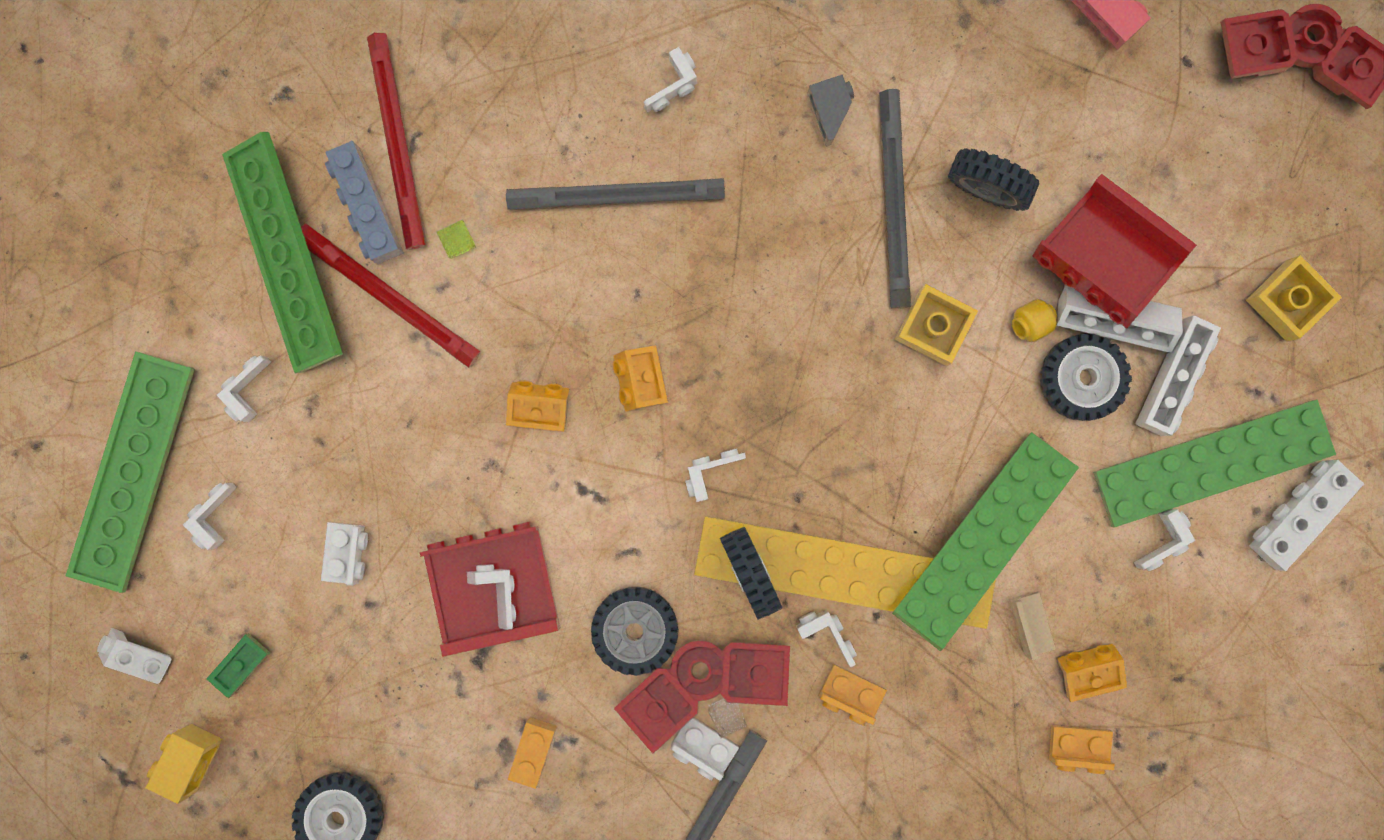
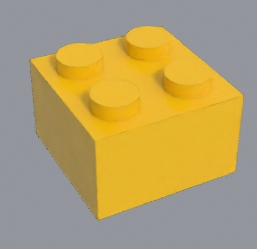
(1294, 298)
(936, 325)
(182, 763)

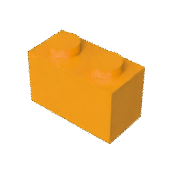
(532, 752)

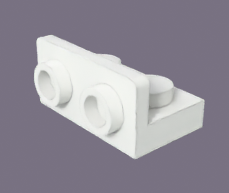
(343, 553)
(704, 749)

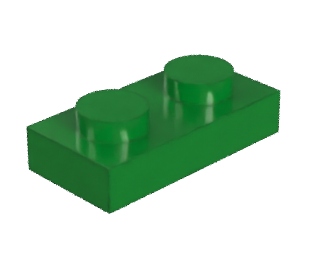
(238, 665)

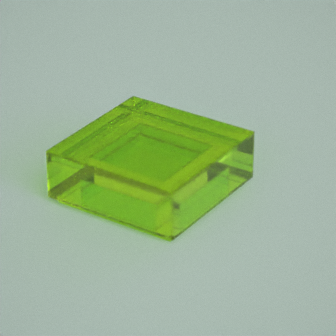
(456, 239)

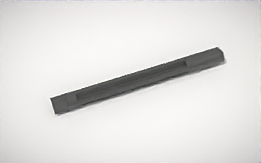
(615, 193)
(895, 198)
(728, 787)

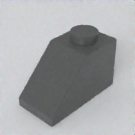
(830, 105)

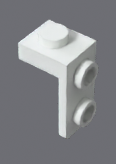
(684, 67)
(235, 404)
(696, 484)
(1178, 527)
(203, 534)
(504, 586)
(813, 623)
(132, 658)

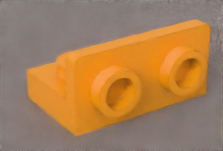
(639, 378)
(537, 406)
(1093, 672)
(851, 694)
(1081, 748)

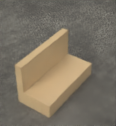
(1032, 625)

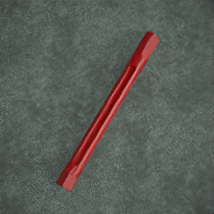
(396, 141)
(389, 297)

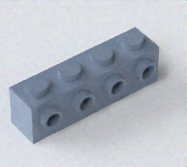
(364, 202)

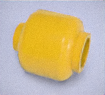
(1034, 320)

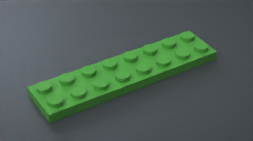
(282, 253)
(1214, 463)
(130, 472)
(985, 541)

